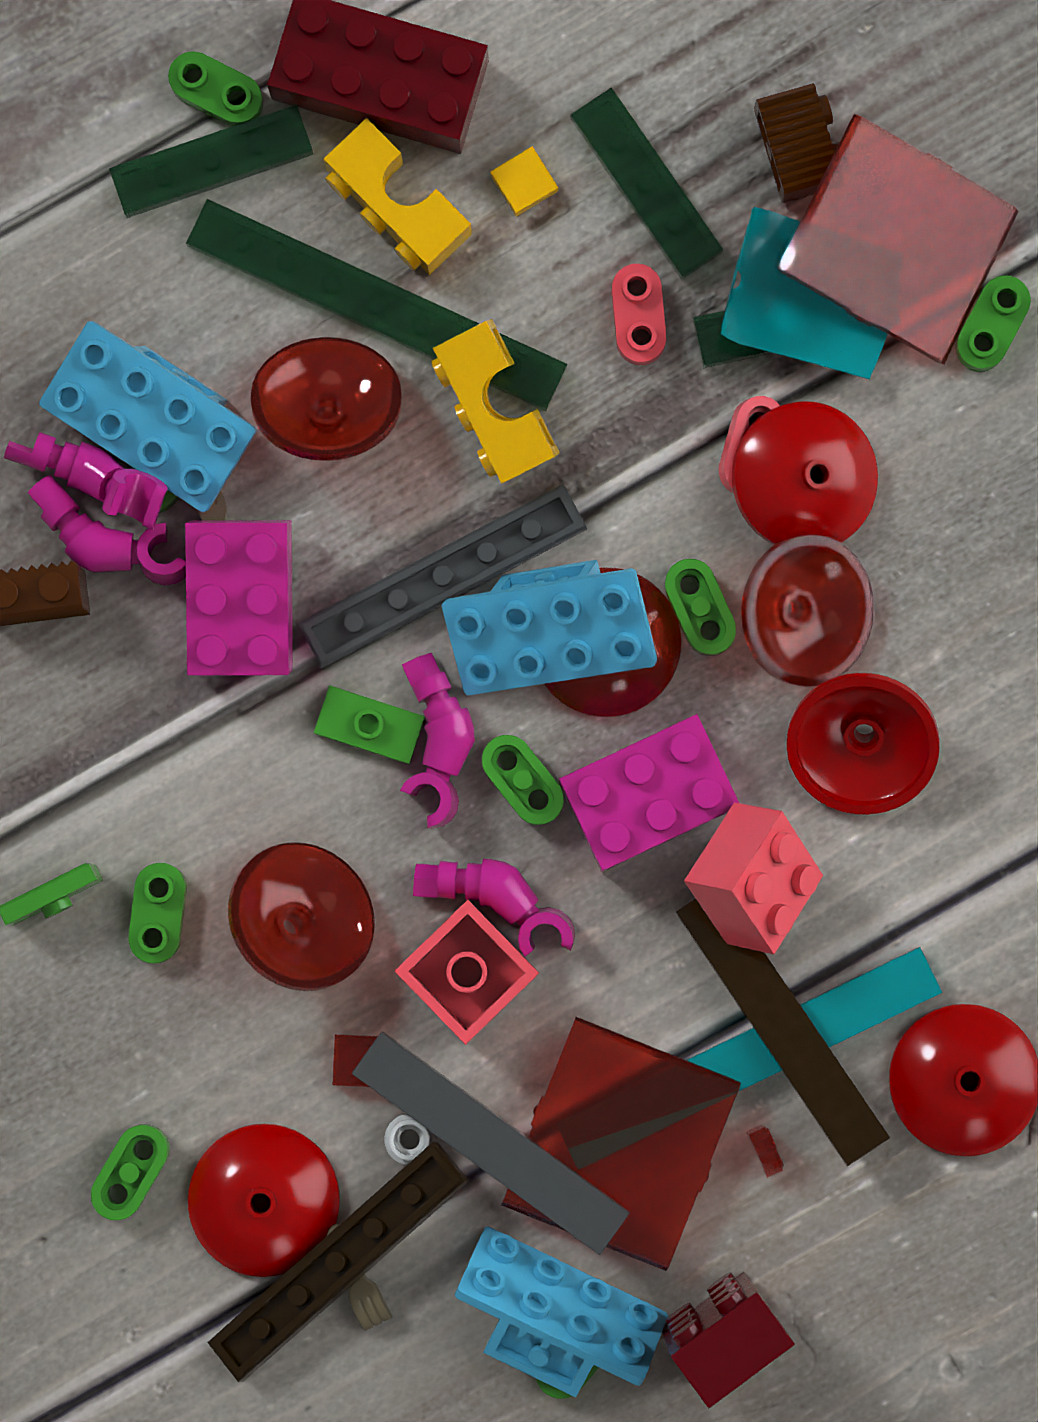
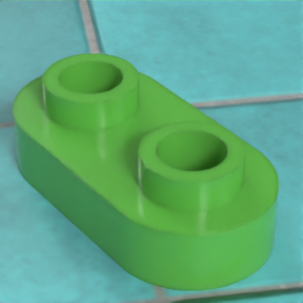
(214, 88)
(993, 322)
(701, 607)
(522, 780)
(159, 913)
(131, 1171)

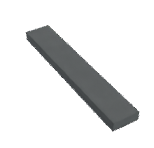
(442, 576)
(491, 1143)

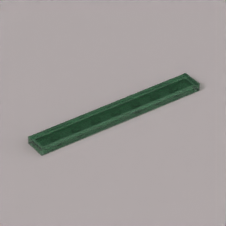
(360, 297)

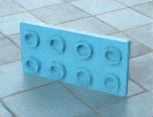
(149, 414)
(549, 628)
(557, 1317)

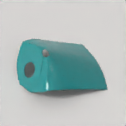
(785, 316)

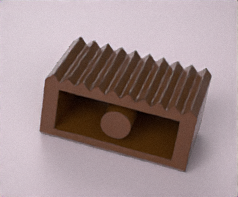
(796, 139)
(43, 593)

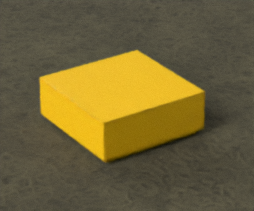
(524, 181)

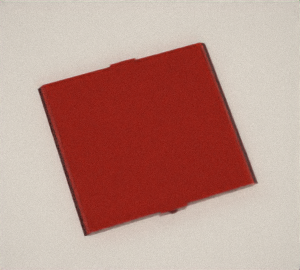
(898, 239)
(635, 1130)

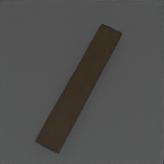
(790, 1039)
(338, 1261)

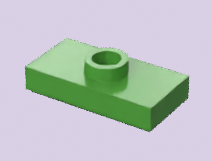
(369, 725)
(51, 896)

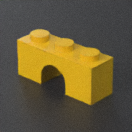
(424, 231)
(508, 443)

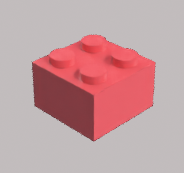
(754, 878)
(466, 972)

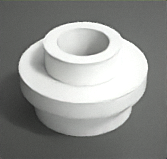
(392, 1139)

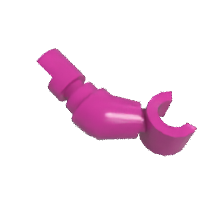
(96, 475)
(100, 547)
(448, 733)
(497, 887)

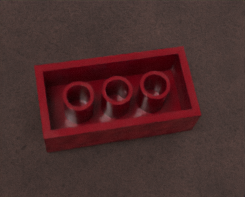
(379, 69)
(725, 1338)

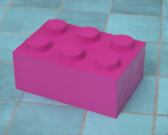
(239, 597)
(648, 793)

